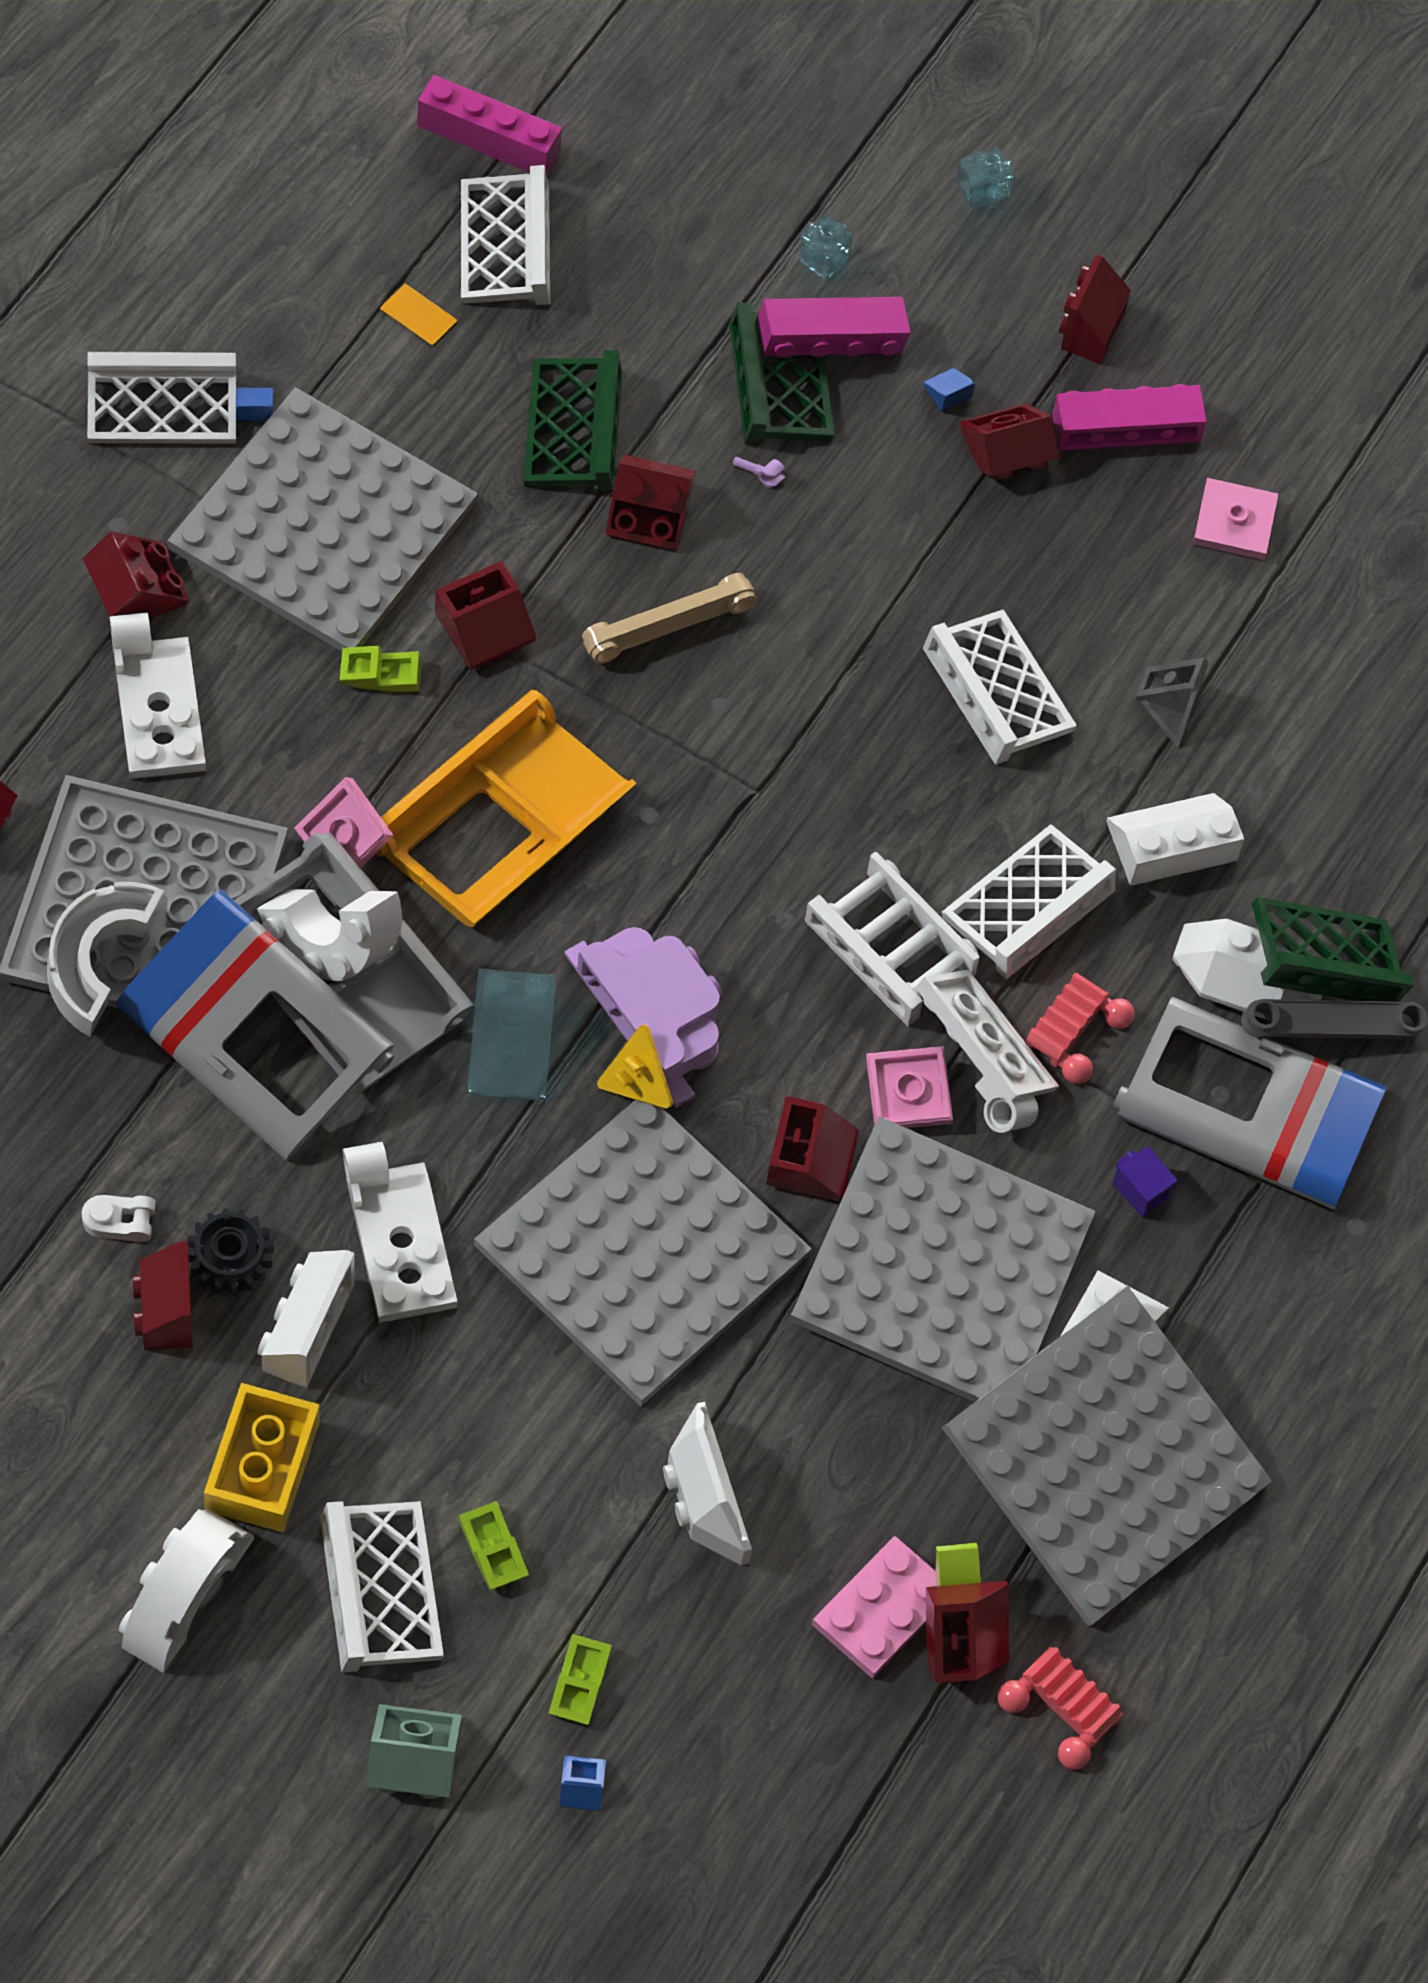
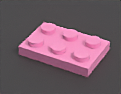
(879, 1608)

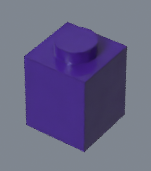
(1144, 1180)

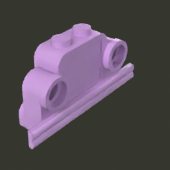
(656, 987)

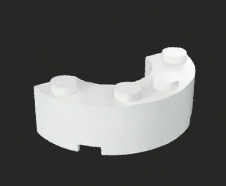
(90, 919)
(325, 944)
(178, 1585)

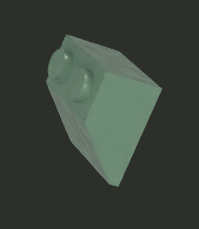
(413, 1751)

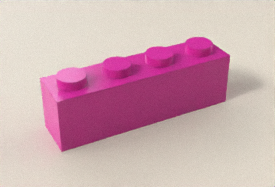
(488, 125)
(833, 326)
(1129, 417)

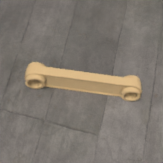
(731, 595)

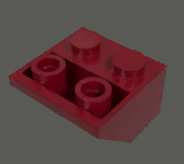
(1094, 311)
(650, 502)
(135, 576)
(484, 615)
(812, 1150)
(967, 1630)

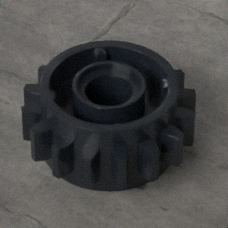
(235, 1271)

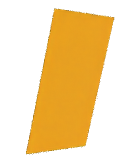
(418, 314)

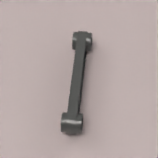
(1334, 1019)

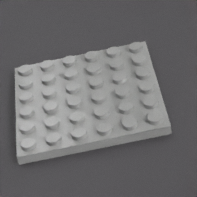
(323, 521)
(128, 836)
(642, 1248)
(941, 1263)
(1107, 1455)

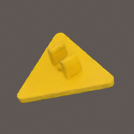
(638, 1071)

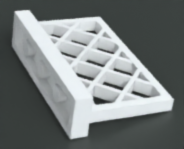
(536, 241)
(166, 368)
(970, 690)
(1056, 914)
(346, 1592)

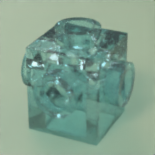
(985, 177)
(825, 246)

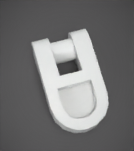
(104, 1216)

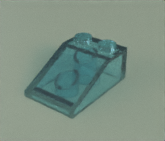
(511, 1034)

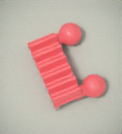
(1067, 1021)
(1070, 1697)

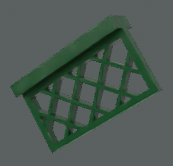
(755, 397)
(604, 417)
(1330, 974)

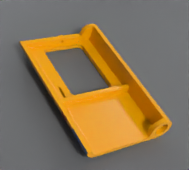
(530, 772)

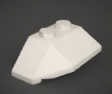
(1226, 964)
(705, 1490)

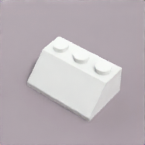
(1176, 838)
(308, 1316)

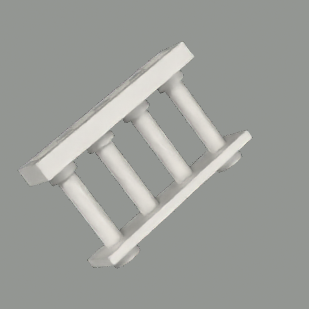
(878, 970)

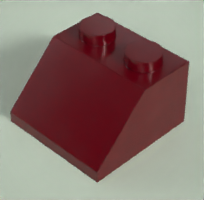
(1010, 440)
(164, 1299)

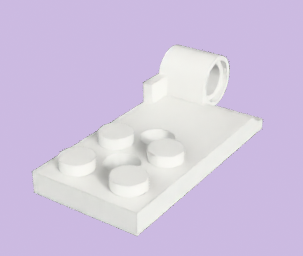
(150, 673)
(1008, 1065)
(394, 1203)

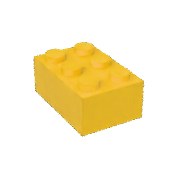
(262, 1457)

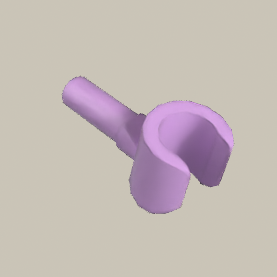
(768, 475)

